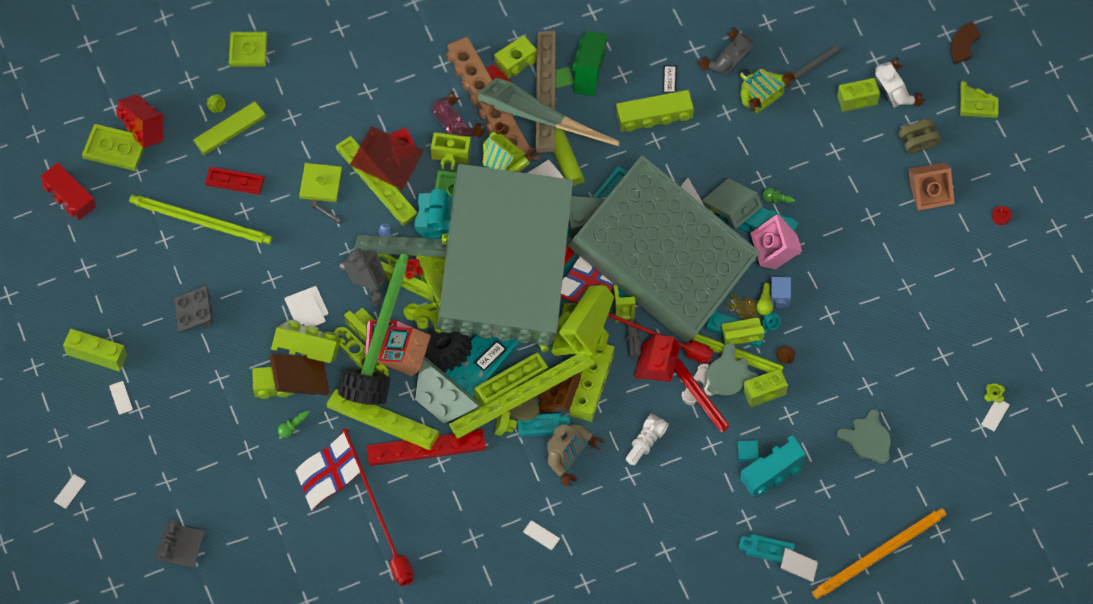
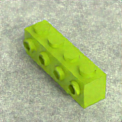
(592, 385)

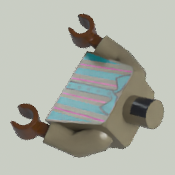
(566, 447)

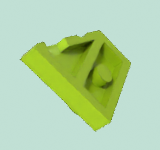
(977, 102)

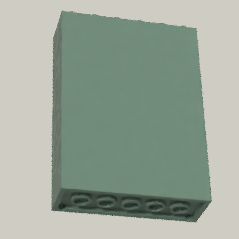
(505, 255)

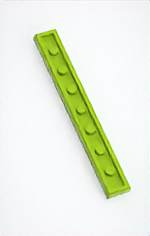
(520, 394)

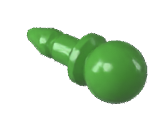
(770, 195)
(285, 430)

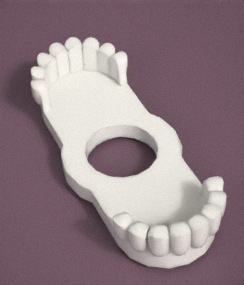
(701, 376)

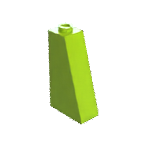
(587, 320)

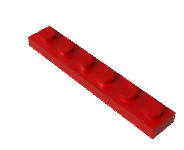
(444, 446)

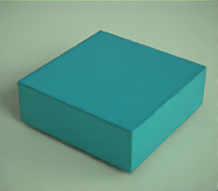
(747, 451)

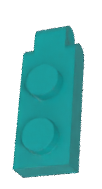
(542, 425)
(764, 547)

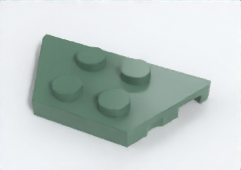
(441, 394)

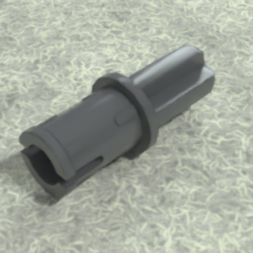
(633, 339)

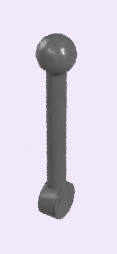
(313, 204)

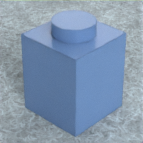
(780, 291)

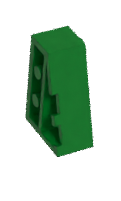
(589, 62)

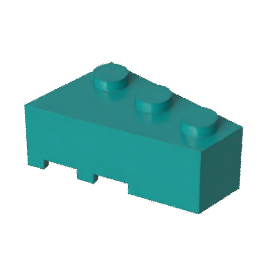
(774, 468)

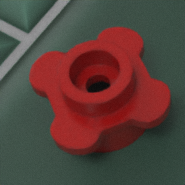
(413, 263)

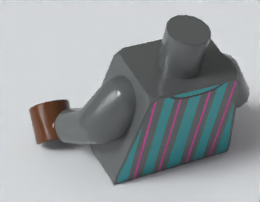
(731, 56)

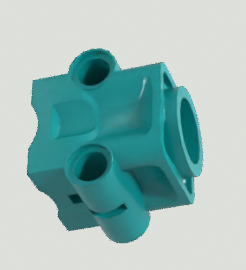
(433, 214)

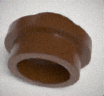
(786, 354)

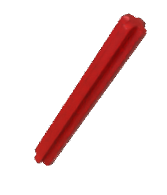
(701, 396)

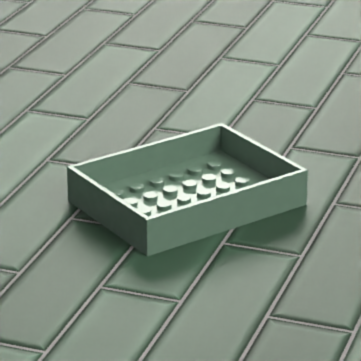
(664, 249)

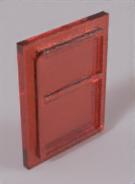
(387, 158)

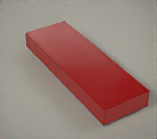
(234, 180)

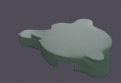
(726, 374)
(868, 438)

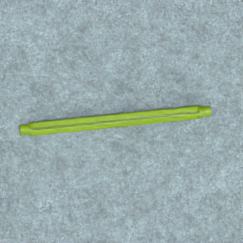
(201, 219)

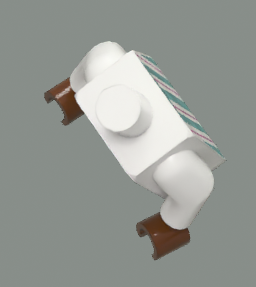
(894, 86)

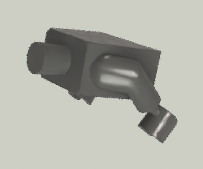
(367, 271)

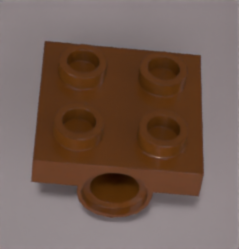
(559, 396)

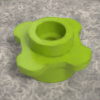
(999, 389)

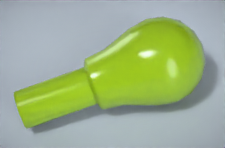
(765, 304)

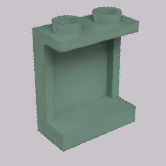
(733, 202)

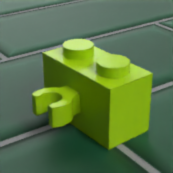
(450, 149)

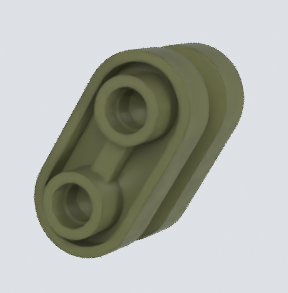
(919, 136)

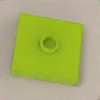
(248, 49)
(320, 182)

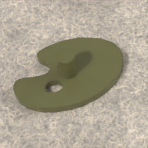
(525, 411)

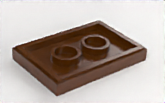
(299, 374)

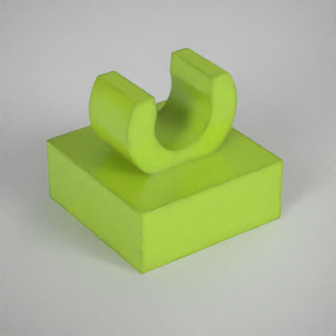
(504, 424)

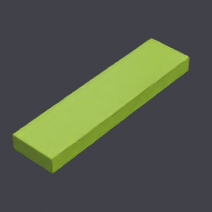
(229, 128)

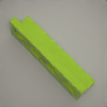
(414, 285)

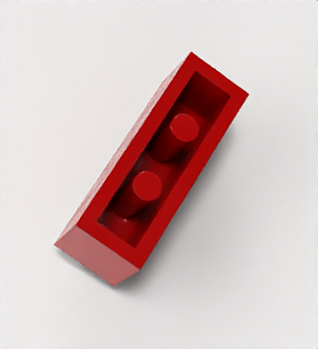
(67, 191)

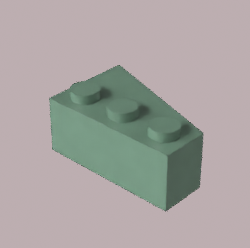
(580, 211)

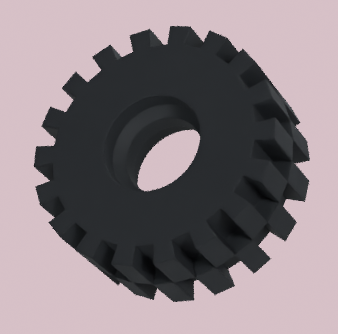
(450, 356)

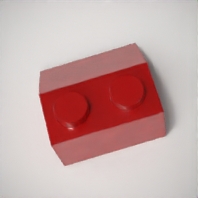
(657, 358)

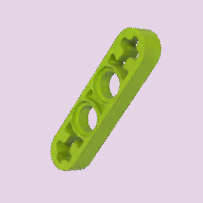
(358, 357)

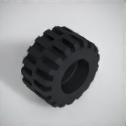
(363, 388)

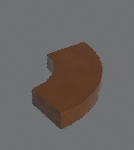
(962, 42)

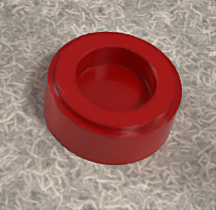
(1001, 215)

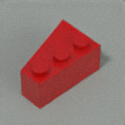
(141, 120)

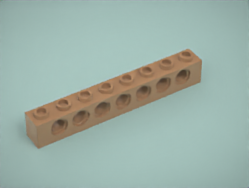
(464, 50)

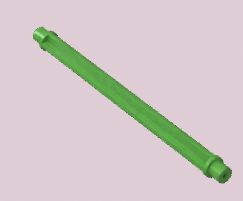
(385, 315)

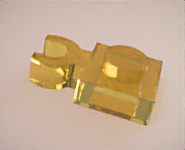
(746, 308)

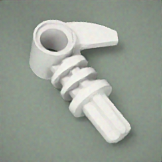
(652, 428)

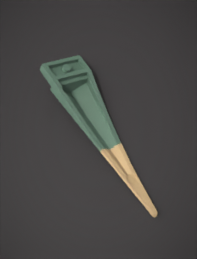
(514, 100)

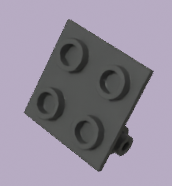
(193, 309)
(180, 544)

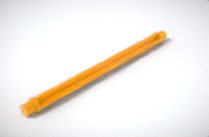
(879, 553)

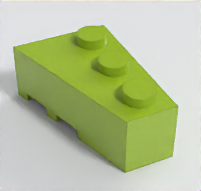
(307, 341)

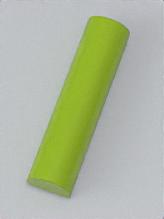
(566, 159)
(510, 379)

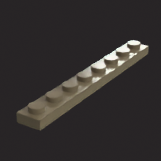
(546, 87)

